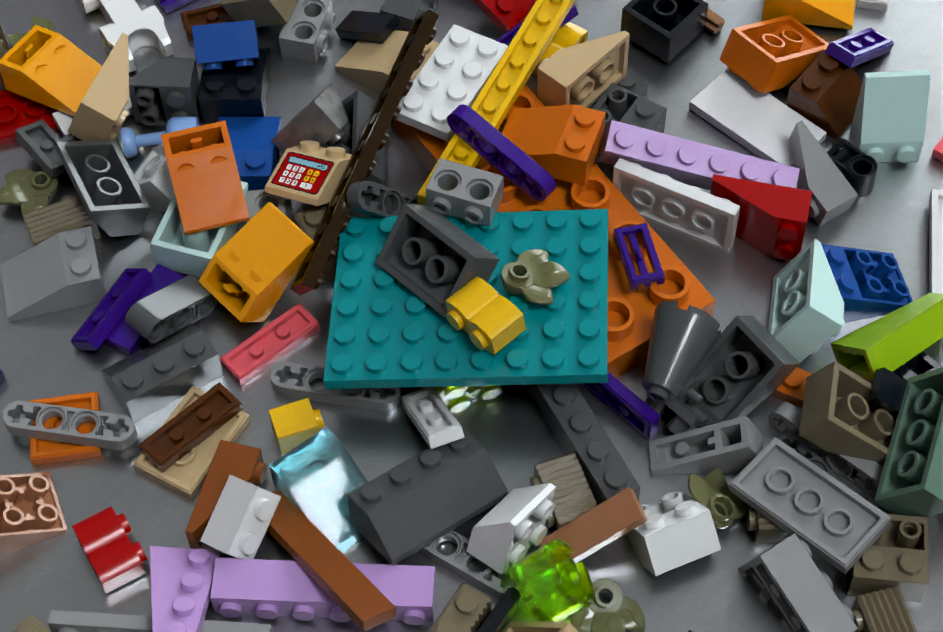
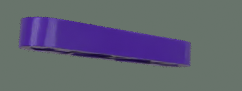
(501, 152)

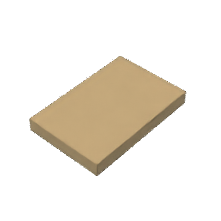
(191, 470)

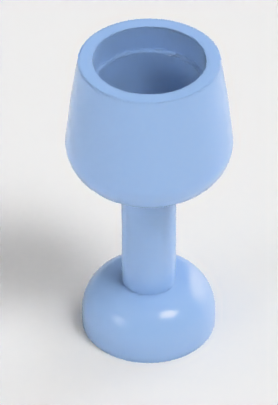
(132, 142)

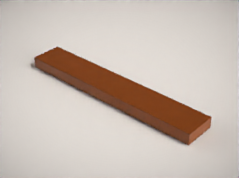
(329, 566)

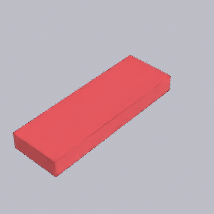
(270, 344)

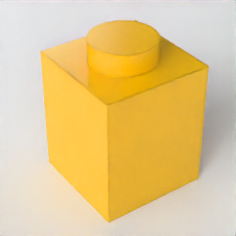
(295, 424)

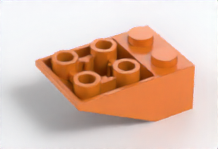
(205, 177)

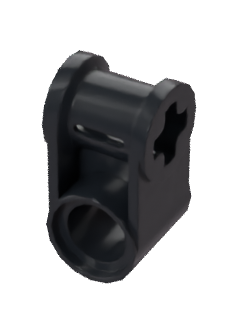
(854, 165)

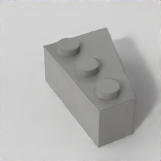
(799, 588)

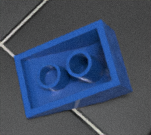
(226, 44)
(253, 147)

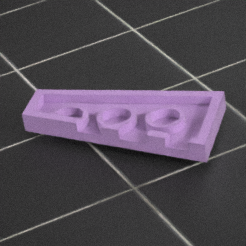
(180, 587)

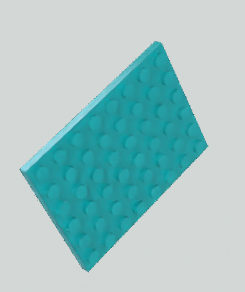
(394, 339)

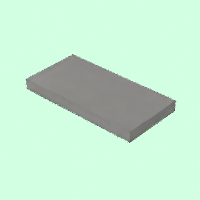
(810, 504)

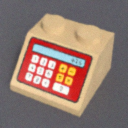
(308, 173)

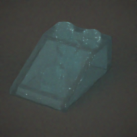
(317, 482)

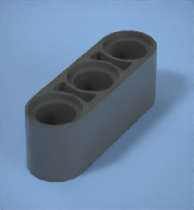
(170, 309)

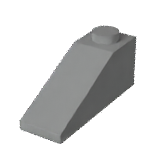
(818, 173)
(699, 451)

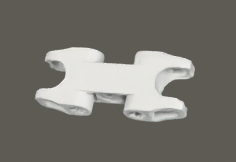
(142, 26)

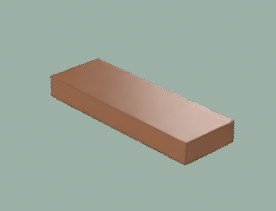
(600, 525)

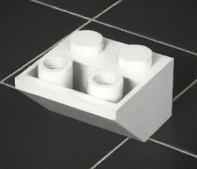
(512, 527)
(675, 533)

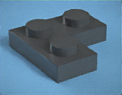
(40, 144)

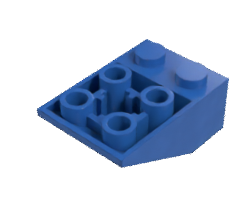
(867, 281)

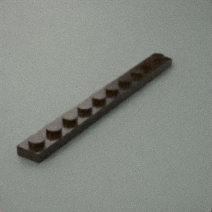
(362, 159)

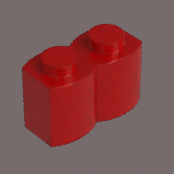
(109, 549)

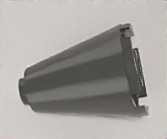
(676, 348)

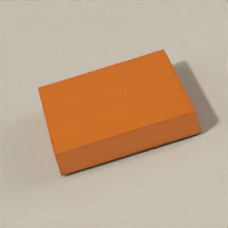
(52, 451)

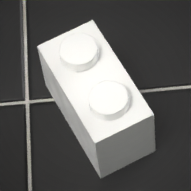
(240, 518)

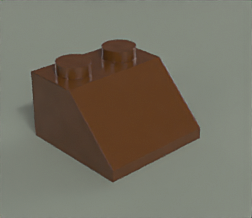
(826, 95)

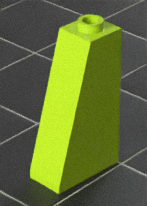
(892, 338)

